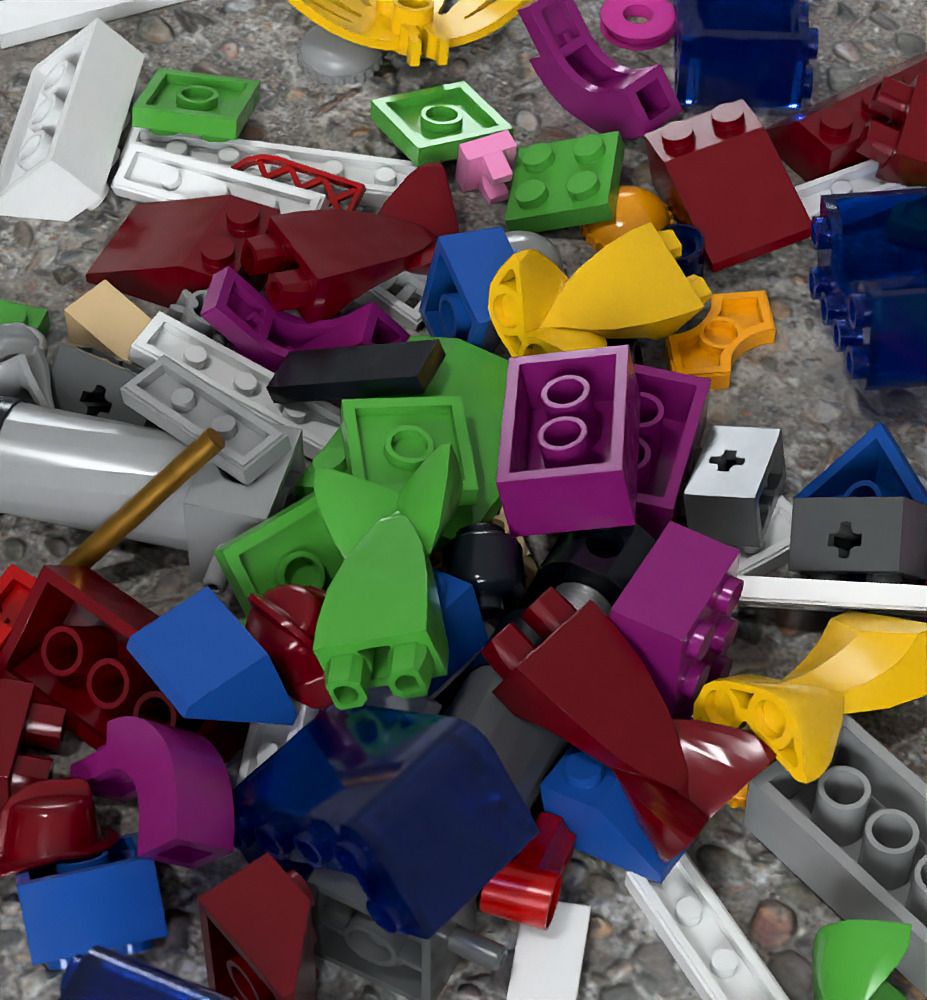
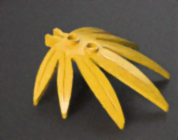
(410, 25)

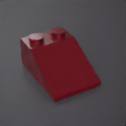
(727, 183)
(180, 246)

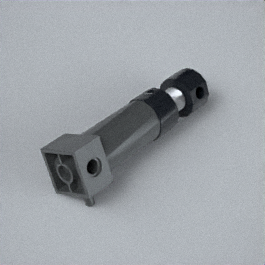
(581, 568)

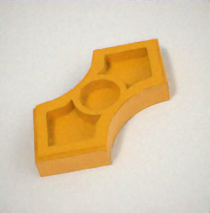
(730, 329)

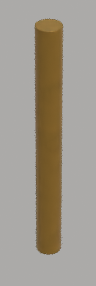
(147, 500)

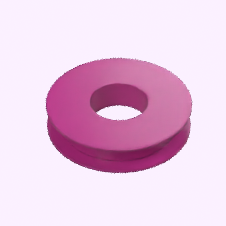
(637, 36)

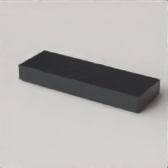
(356, 372)

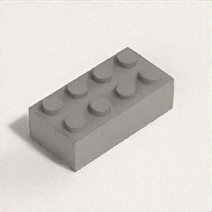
(853, 836)

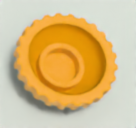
(633, 209)

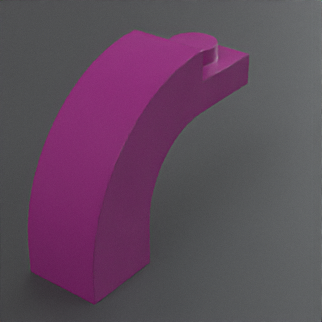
(591, 82)
(269, 335)
(178, 785)

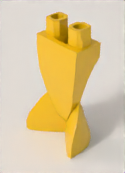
(618, 294)
(853, 668)

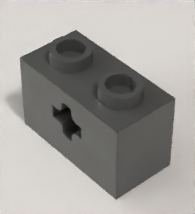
(88, 378)
(734, 484)
(887, 527)

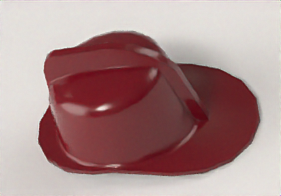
(285, 627)
(50, 824)

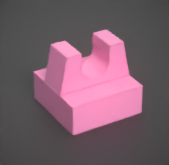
(487, 165)

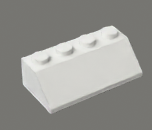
(70, 126)

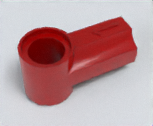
(532, 881)

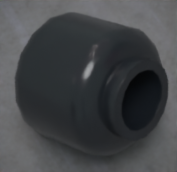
(489, 562)

